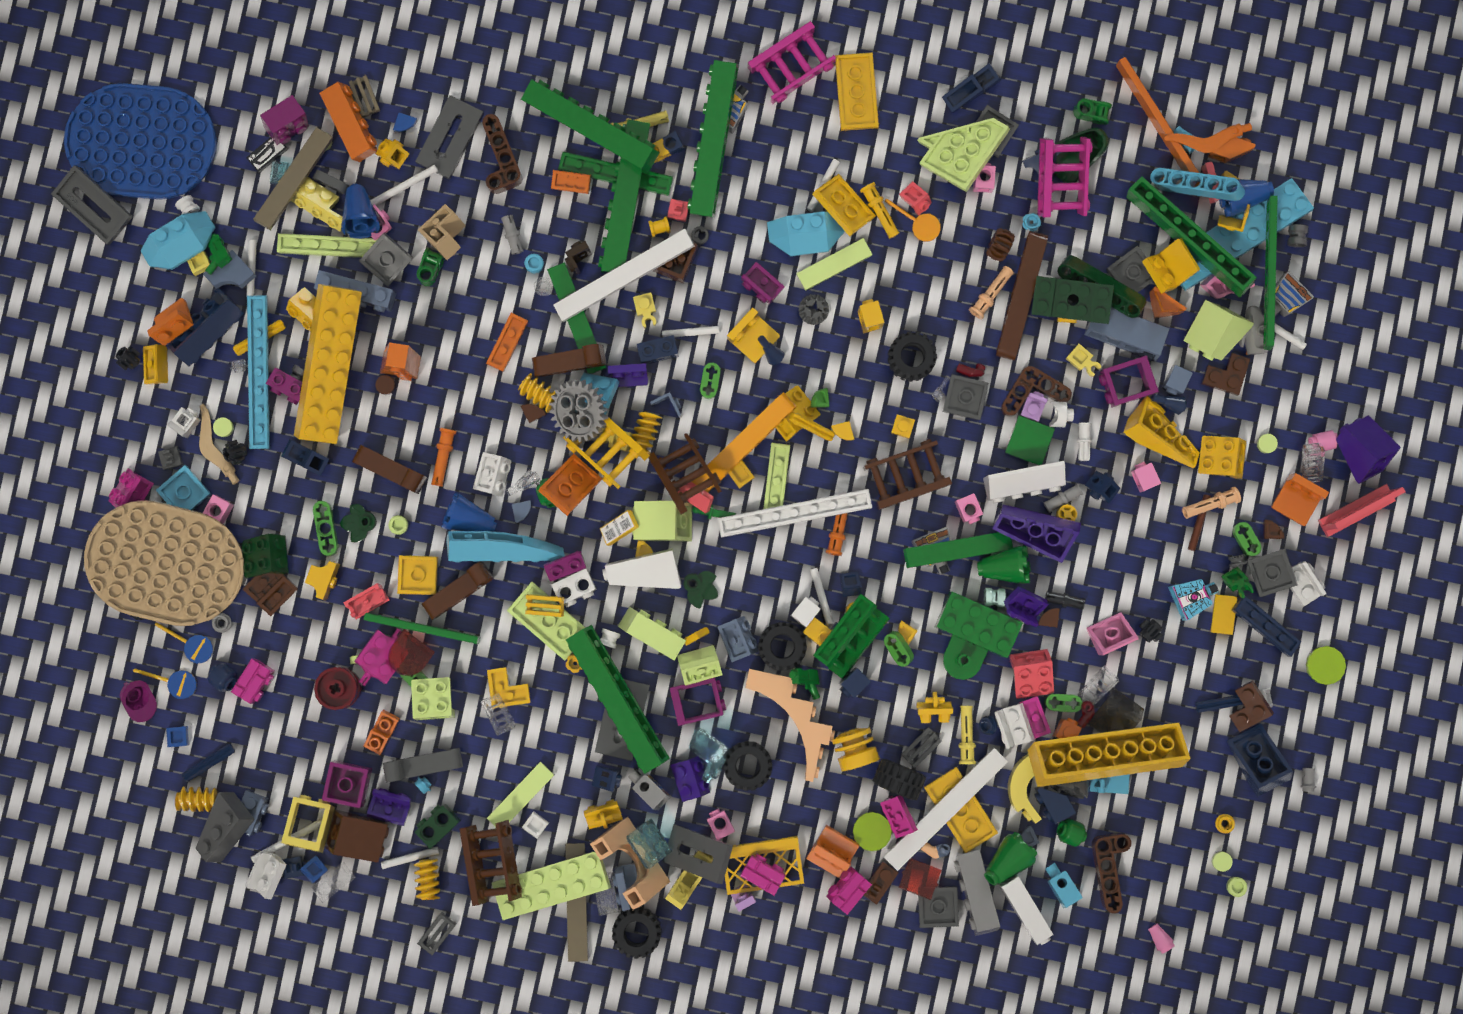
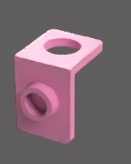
(383, 219)

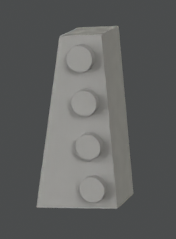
(977, 893)

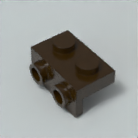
(577, 253)

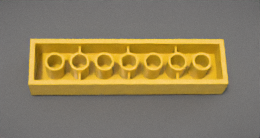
(327, 364)
(1108, 754)

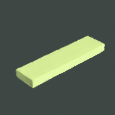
(834, 264)
(776, 475)
(521, 794)

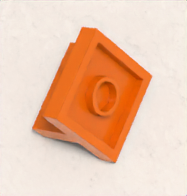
(833, 851)

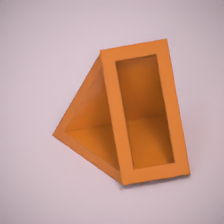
(1164, 305)

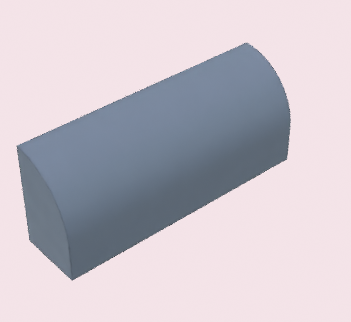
(1130, 334)

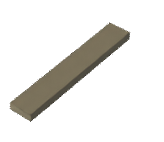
(293, 178)
(577, 915)

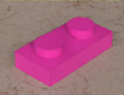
(1036, 717)

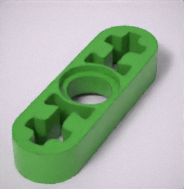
(328, 513)

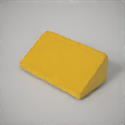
(155, 364)
(1223, 616)

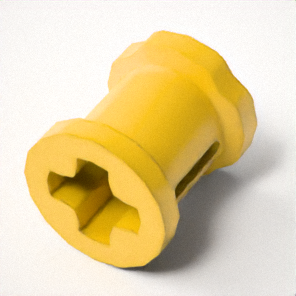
(659, 226)

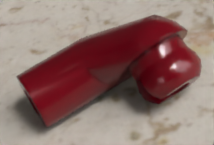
(978, 371)
(1087, 713)

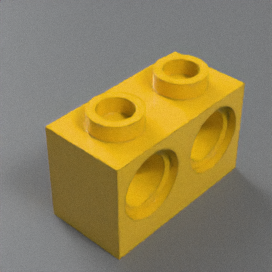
(870, 316)

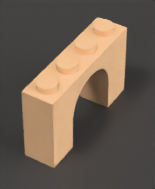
(648, 881)

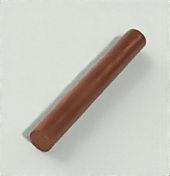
(1197, 528)

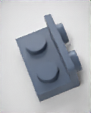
(738, 638)
(256, 805)

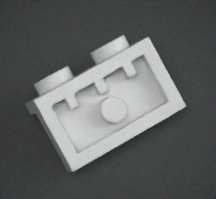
(492, 474)
(1308, 586)
(1014, 725)
(266, 874)

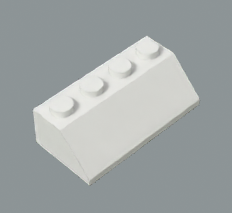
(1024, 481)

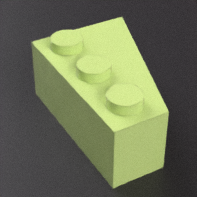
(652, 632)

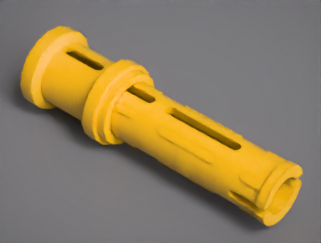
(876, 202)

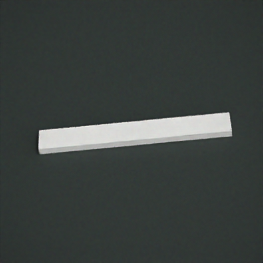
(624, 275)
(794, 513)
(946, 808)

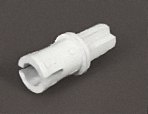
(1084, 441)

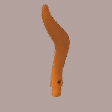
(1211, 143)

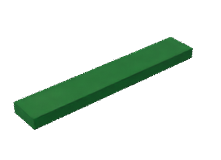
(605, 172)
(578, 324)
(956, 549)
(422, 628)

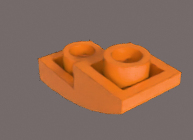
(382, 732)

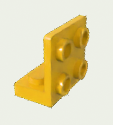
(1171, 266)
(746, 335)
(787, 428)
(1222, 456)

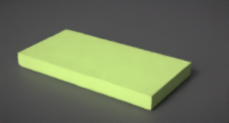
(548, 629)

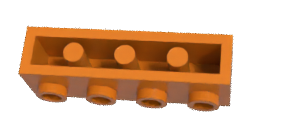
(349, 122)

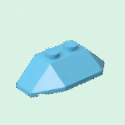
(804, 233)
(178, 240)

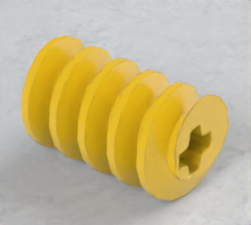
(537, 392)
(646, 429)
(195, 800)
(426, 879)

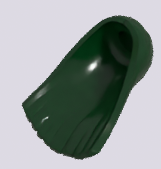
(1099, 146)

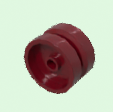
(326, 690)

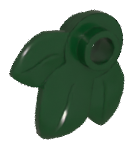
(356, 522)
(703, 590)

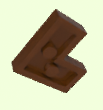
(1229, 379)
(1255, 707)

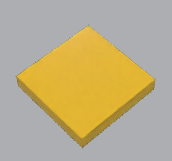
(417, 575)

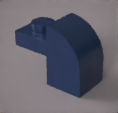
(305, 457)

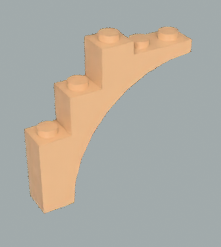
(813, 734)

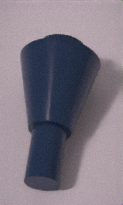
(772, 353)
(1174, 403)

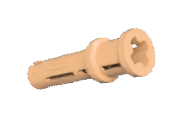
(986, 299)
(1219, 500)

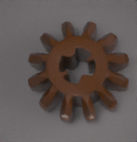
(1000, 244)

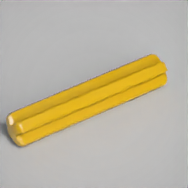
(273, 329)
(811, 426)

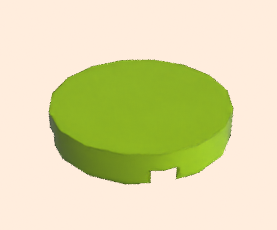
(1325, 665)
(872, 831)

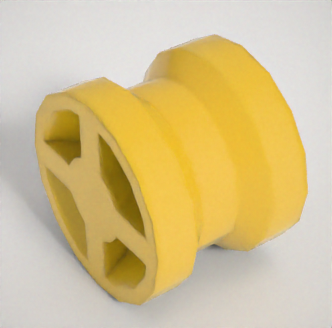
(1068, 512)

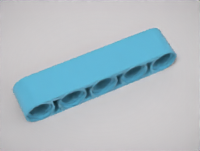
(1205, 187)

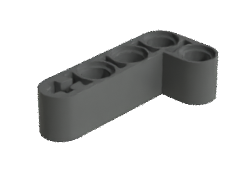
(422, 765)

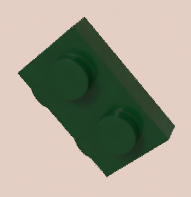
(265, 555)

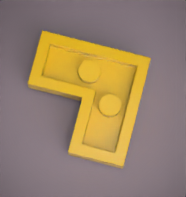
(510, 695)

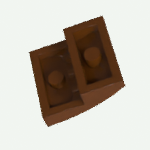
(270, 591)

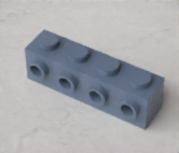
(372, 295)

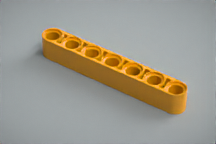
(749, 438)

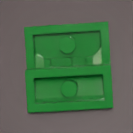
(1029, 440)

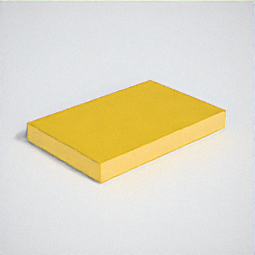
(844, 205)

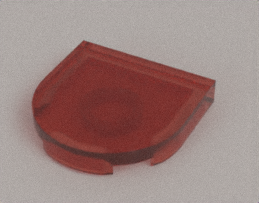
(408, 654)

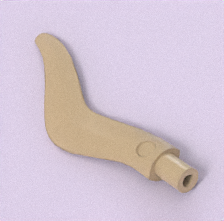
(209, 450)

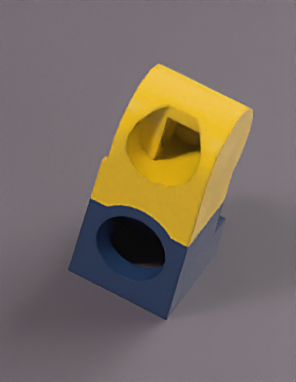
(668, 146)

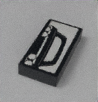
(266, 154)

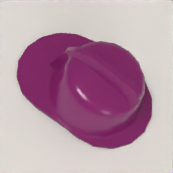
(138, 701)

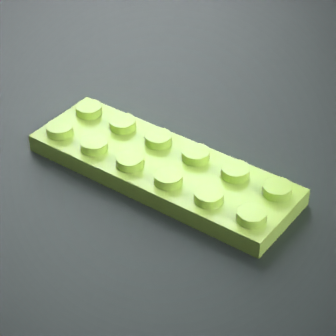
(555, 885)

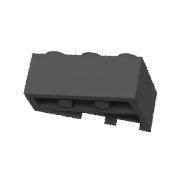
(224, 827)

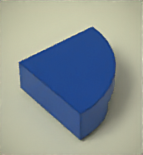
(404, 122)

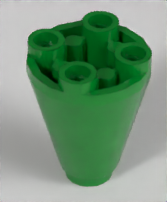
(1007, 566)
(1010, 859)

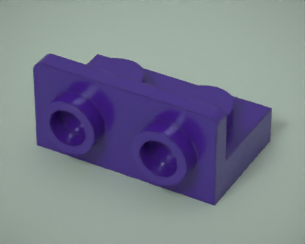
(629, 374)

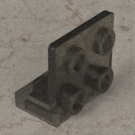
(1116, 713)

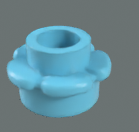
(1031, 217)
(423, 784)

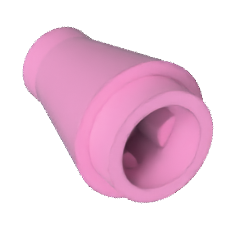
(1161, 939)

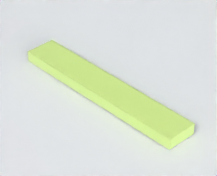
(323, 245)

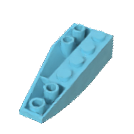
(499, 547)

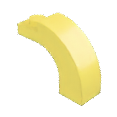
(1017, 789)
(686, 884)

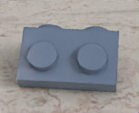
(624, 878)

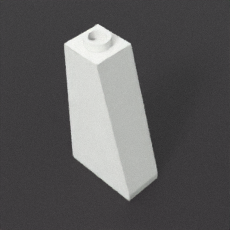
(649, 570)
(1026, 910)

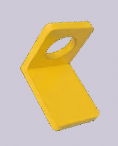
(1232, 223)

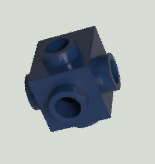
(1102, 486)

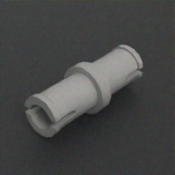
(512, 234)
(1063, 498)

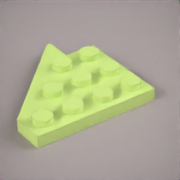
(963, 151)

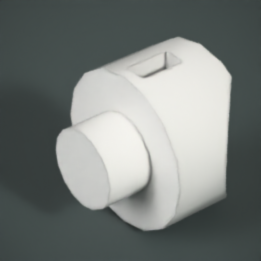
(1061, 415)

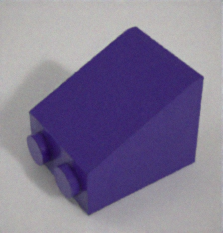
(1366, 448)

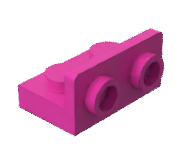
(898, 816)

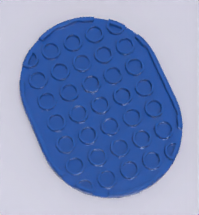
(141, 140)

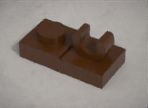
(880, 882)

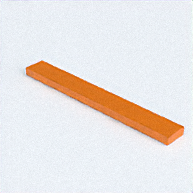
(1155, 115)

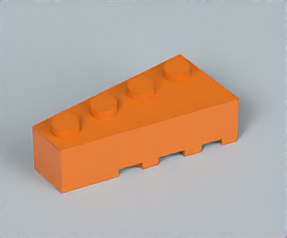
(400, 361)

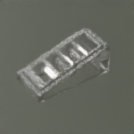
(1313, 451)
(1093, 682)
(507, 716)

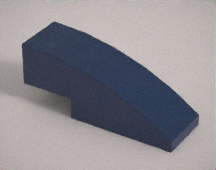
(971, 88)

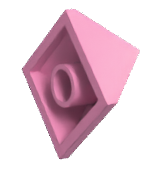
(1111, 634)

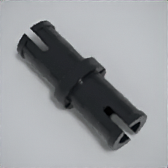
(1065, 600)

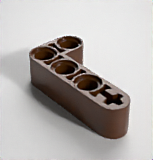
(501, 151)
(568, 361)
(389, 469)
(458, 590)
(1111, 872)

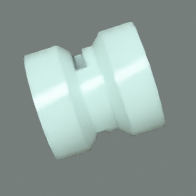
(994, 597)

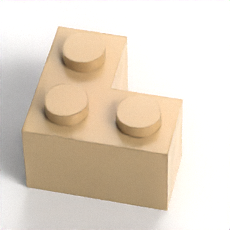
(441, 230)

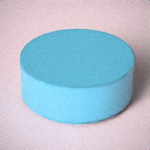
(534, 263)

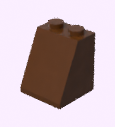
(356, 836)

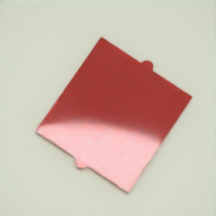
(920, 878)

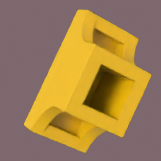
(323, 579)
(817, 631)

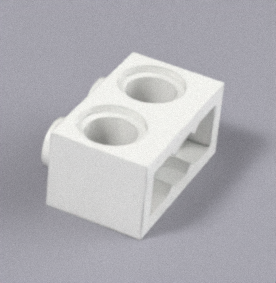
(572, 583)
(806, 611)

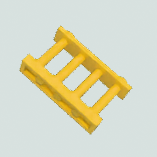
(622, 441)

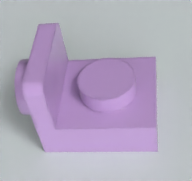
(1034, 406)
(743, 900)

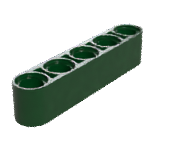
(1124, 298)

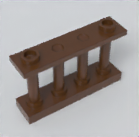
(674, 486)
(921, 486)
(474, 864)

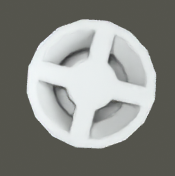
(187, 205)
(609, 638)

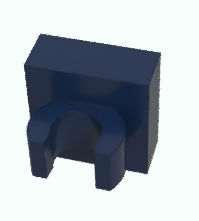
(293, 867)

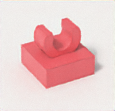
(678, 210)

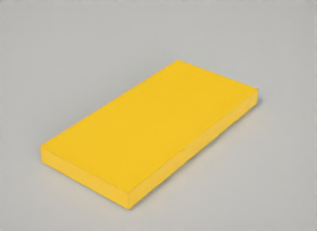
(856, 91)
(971, 822)

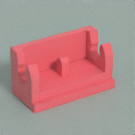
(366, 601)

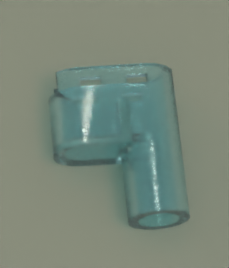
(277, 170)

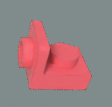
(916, 198)

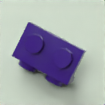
(1025, 606)
(689, 779)
(389, 806)

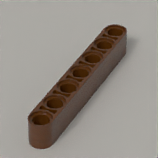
(1021, 295)

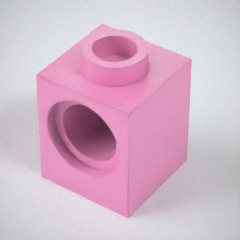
(985, 186)
(1145, 476)
(969, 500)
(224, 505)
(720, 832)

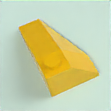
(1153, 430)

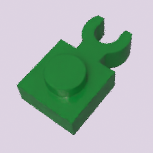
(1238, 581)

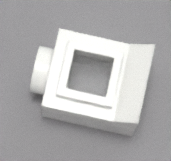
(184, 422)

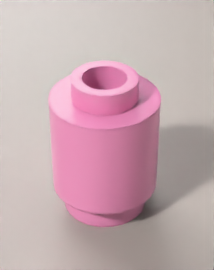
(1327, 439)

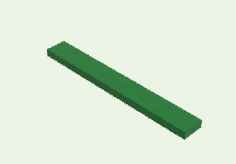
(1270, 273)

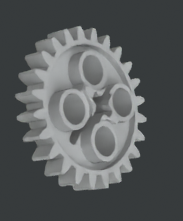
(578, 410)

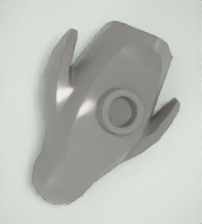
(1254, 337)

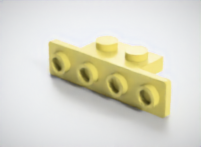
(318, 202)

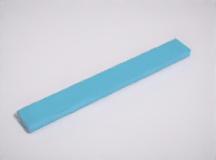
(258, 372)

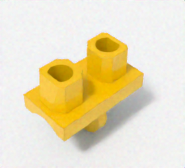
(933, 706)
(603, 815)

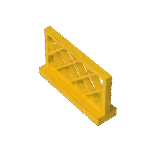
(764, 847)

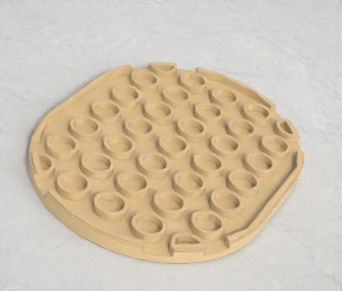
(163, 563)

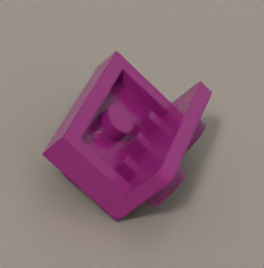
(762, 283)
(286, 384)
(565, 566)

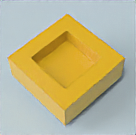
(902, 426)

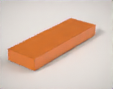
(507, 342)

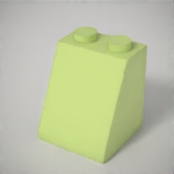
(1216, 330)
(662, 521)

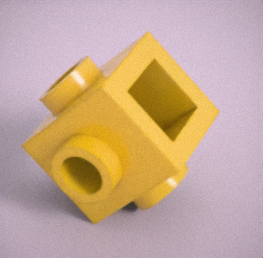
(392, 153)

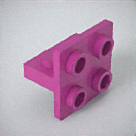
(129, 489)

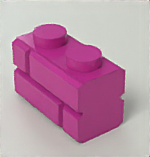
(252, 681)
(763, 874)
(848, 890)

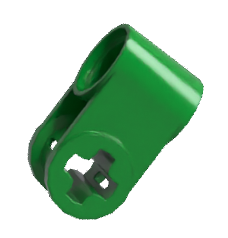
(1096, 111)
(431, 263)

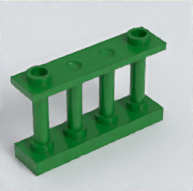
(851, 636)

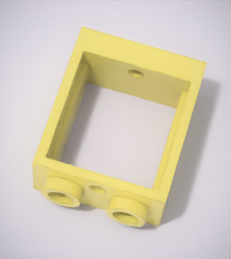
(324, 827)

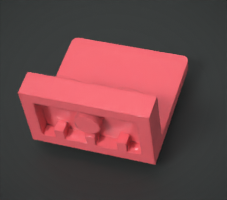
(1032, 673)

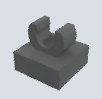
(170, 458)

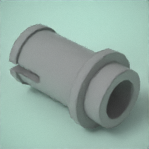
(1308, 780)

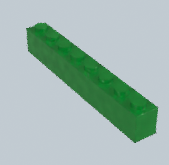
(589, 125)
(714, 138)
(623, 205)
(1198, 242)
(617, 699)

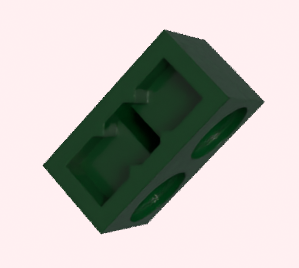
(440, 829)

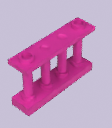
(775, 53)
(1047, 168)

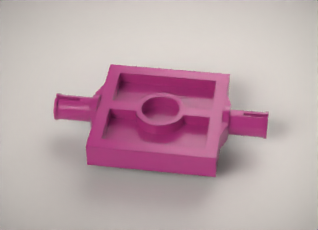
(375, 657)

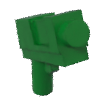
(220, 255)
(808, 678)

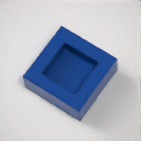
(177, 736)
(314, 869)

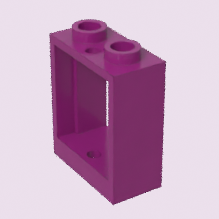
(1146, 375)
(678, 705)

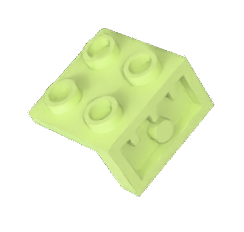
(699, 665)
(432, 698)

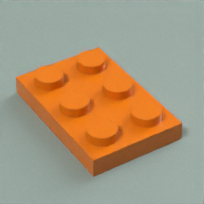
(570, 484)

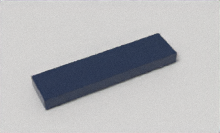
(1266, 626)

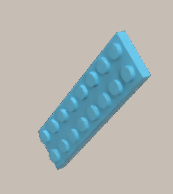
(1291, 207)

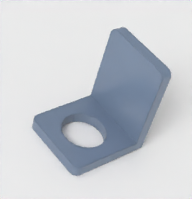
(675, 402)

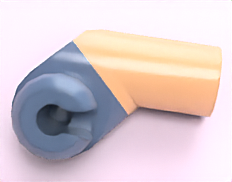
(936, 851)

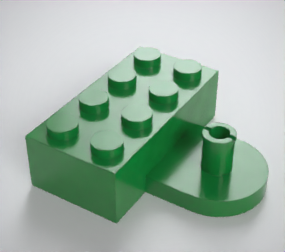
(974, 633)

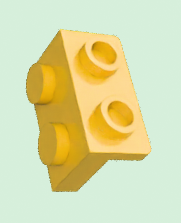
(302, 307)

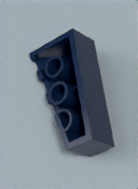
(209, 324)

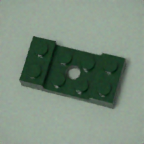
(1052, 299)

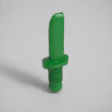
(713, 512)

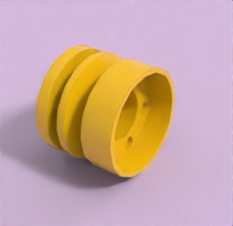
(855, 749)

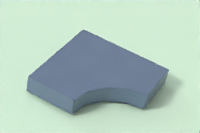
(235, 273)

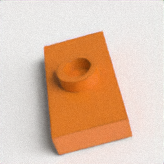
(571, 181)

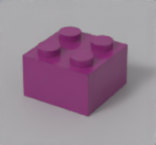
(285, 120)
(347, 784)

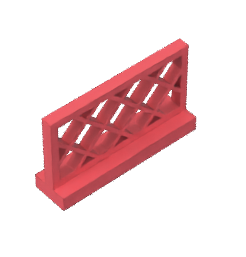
(1359, 509)

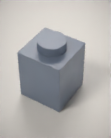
(1177, 380)

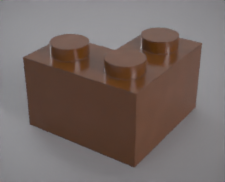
(678, 267)

